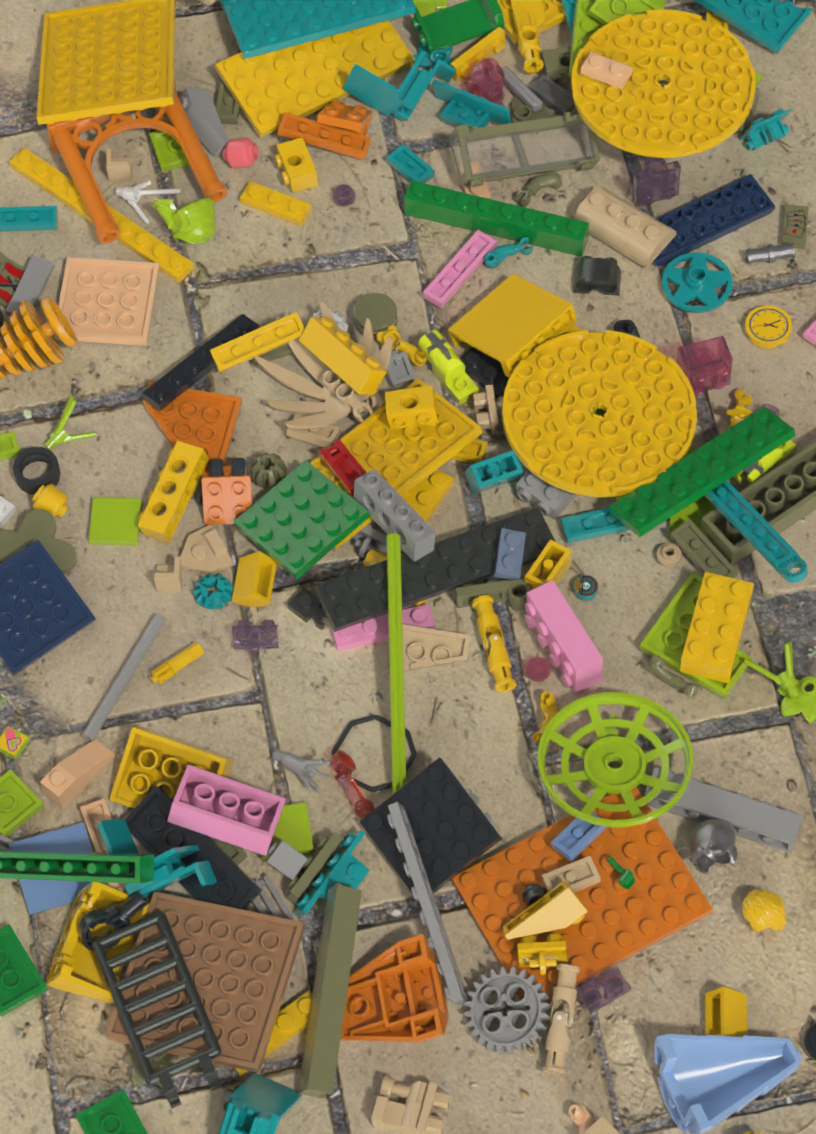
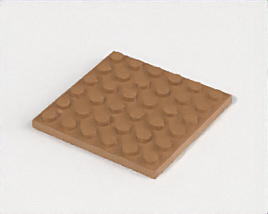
(238, 968)

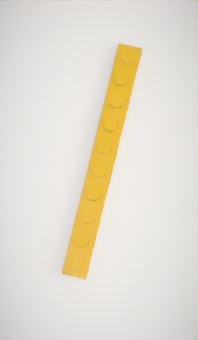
(131, 236)

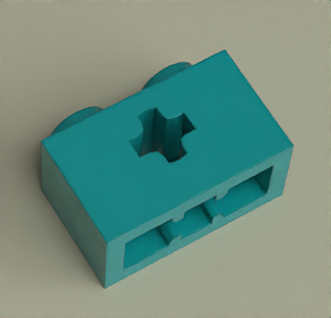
(493, 472)

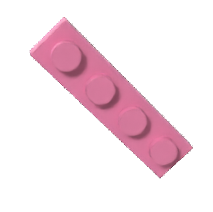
(459, 269)
(377, 629)

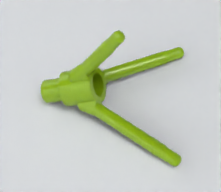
(59, 435)
(786, 678)

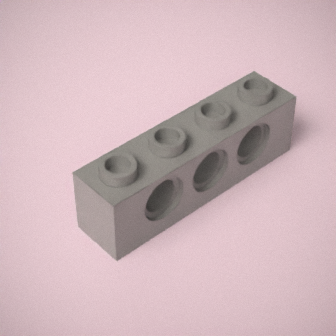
(394, 514)

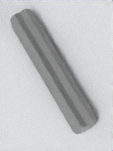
(521, 90)

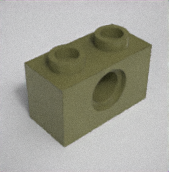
(557, 64)

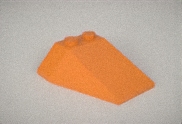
(397, 996)

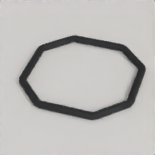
(387, 722)

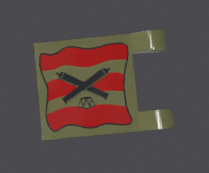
(9, 279)

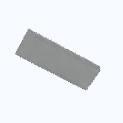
(31, 283)

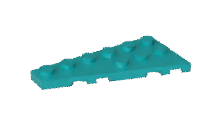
(764, 20)

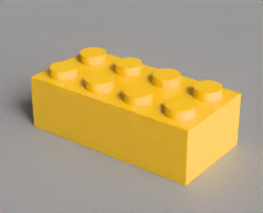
(716, 627)

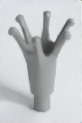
(301, 767)

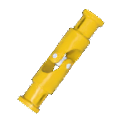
(498, 657)

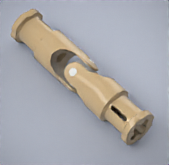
(559, 1036)

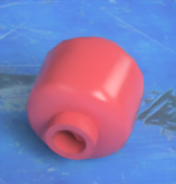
(240, 152)

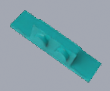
(468, 108)
(341, 868)

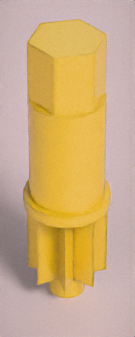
(177, 663)

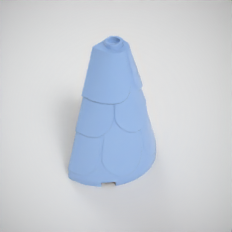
(718, 1075)

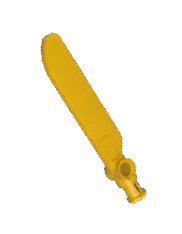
(528, 19)

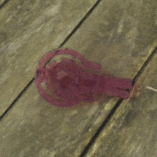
(487, 78)

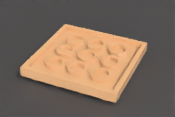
(109, 300)

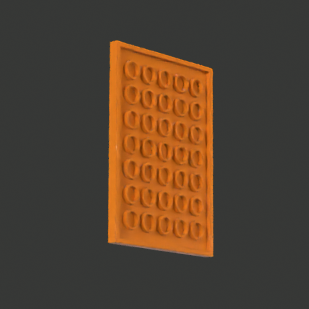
(617, 919)

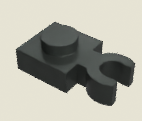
(307, 606)

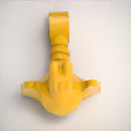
(740, 411)

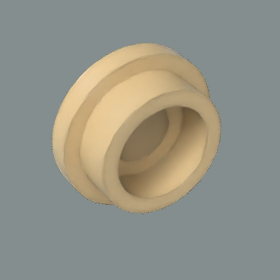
(669, 561)

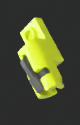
(447, 367)
(767, 463)

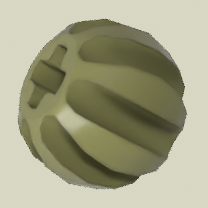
(268, 470)

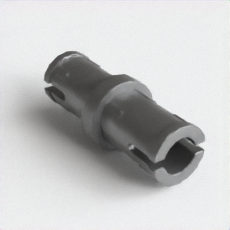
(770, 253)

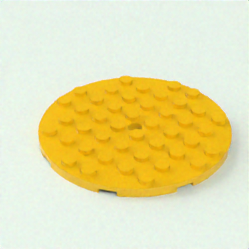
(698, 108)
(570, 447)

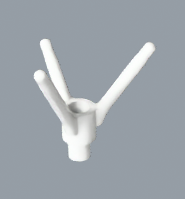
(134, 193)

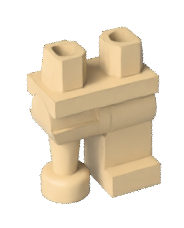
(416, 1113)

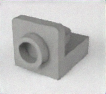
(399, 368)

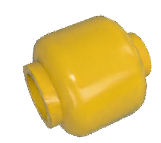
(51, 499)

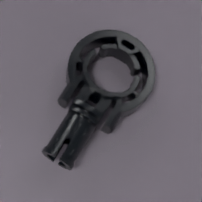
(115, 915)

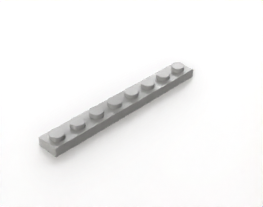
(430, 915)

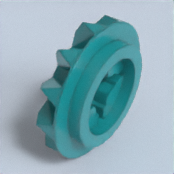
(216, 599)

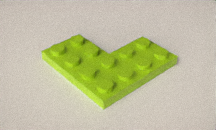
(670, 635)

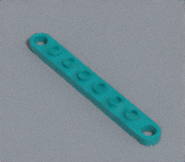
(758, 532)

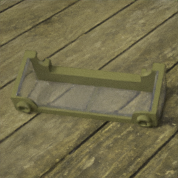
(523, 148)

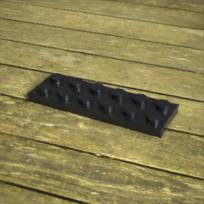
(151, 829)

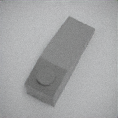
(204, 118)

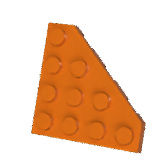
(199, 420)

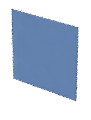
(48, 894)

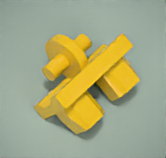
(542, 954)

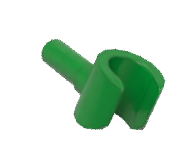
(626, 876)

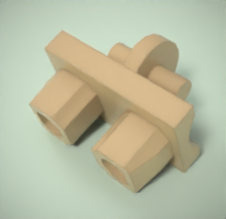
(484, 400)

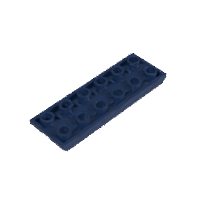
(714, 217)

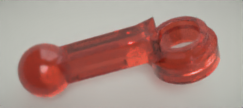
(344, 766)

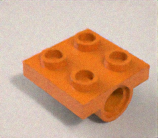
(346, 117)

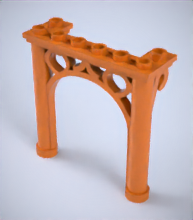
(65, 138)

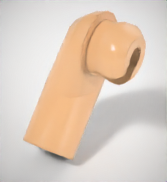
(581, 1117)

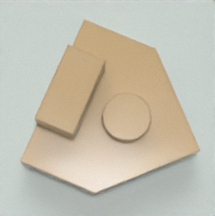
(205, 552)

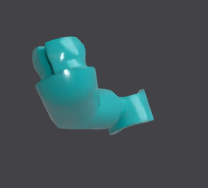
(501, 252)

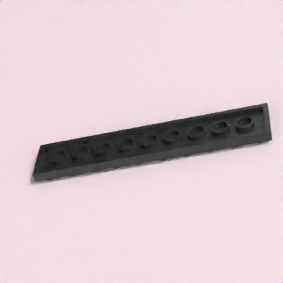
(452, 564)

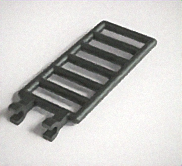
(125, 1010)

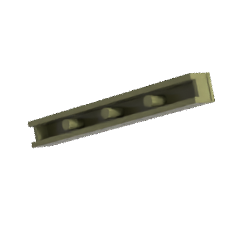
(330, 992)

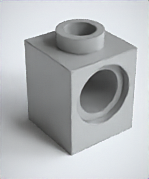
(286, 859)

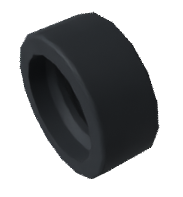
(33, 455)

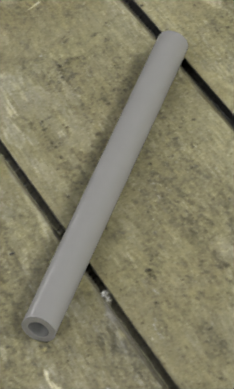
(123, 678)

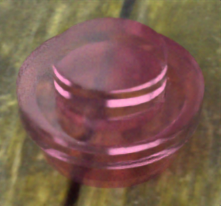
(538, 669)

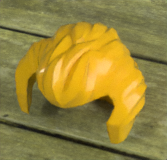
(764, 911)

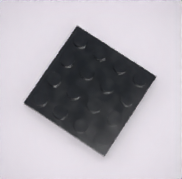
(444, 821)

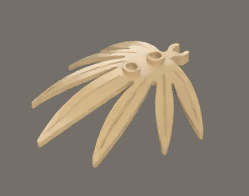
(337, 394)

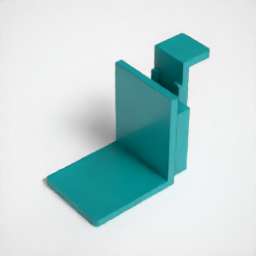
(387, 97)
(167, 866)
(258, 1107)

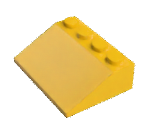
(160, 761)

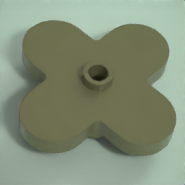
(38, 526)

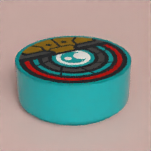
(585, 587)

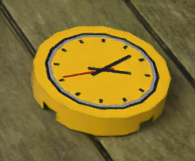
(768, 327)

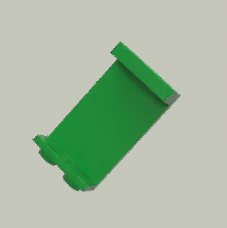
(457, 23)

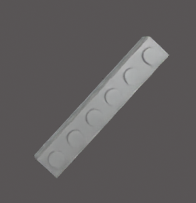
(746, 816)

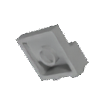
(543, 495)

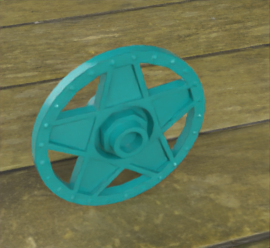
(697, 282)

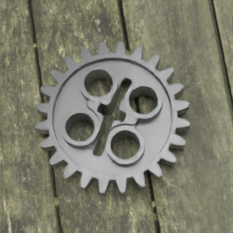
(506, 986)

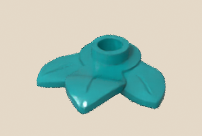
(431, 59)

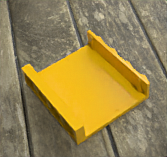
(513, 322)

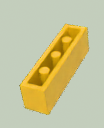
(343, 355)

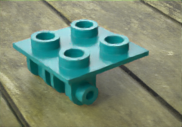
(766, 130)

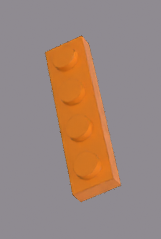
(324, 136)

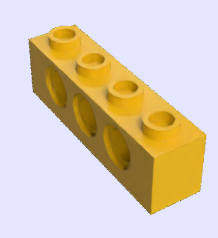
(164, 526)

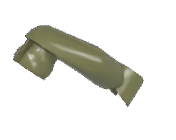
(551, 179)
(674, 680)

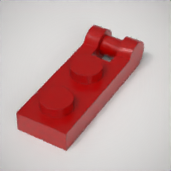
(342, 464)

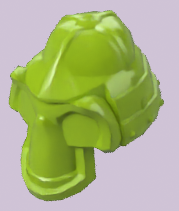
(190, 223)

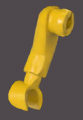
(549, 709)

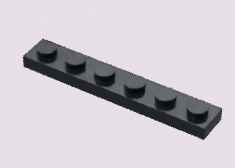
(195, 365)

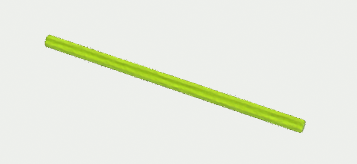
(396, 662)

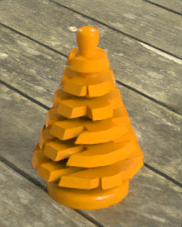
(34, 338)

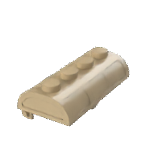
(624, 226)

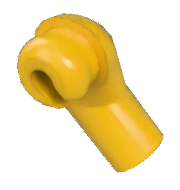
(414, 353)

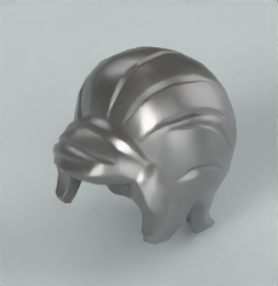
(712, 843)

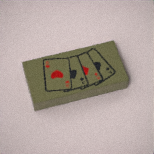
(795, 225)

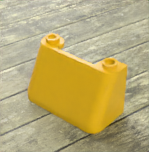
(76, 967)

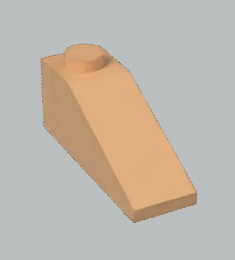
(75, 773)

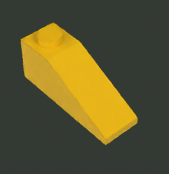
(551, 912)

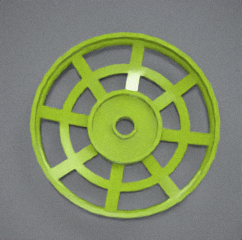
(615, 749)

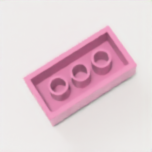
(563, 637)
(226, 810)

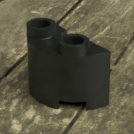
(597, 275)

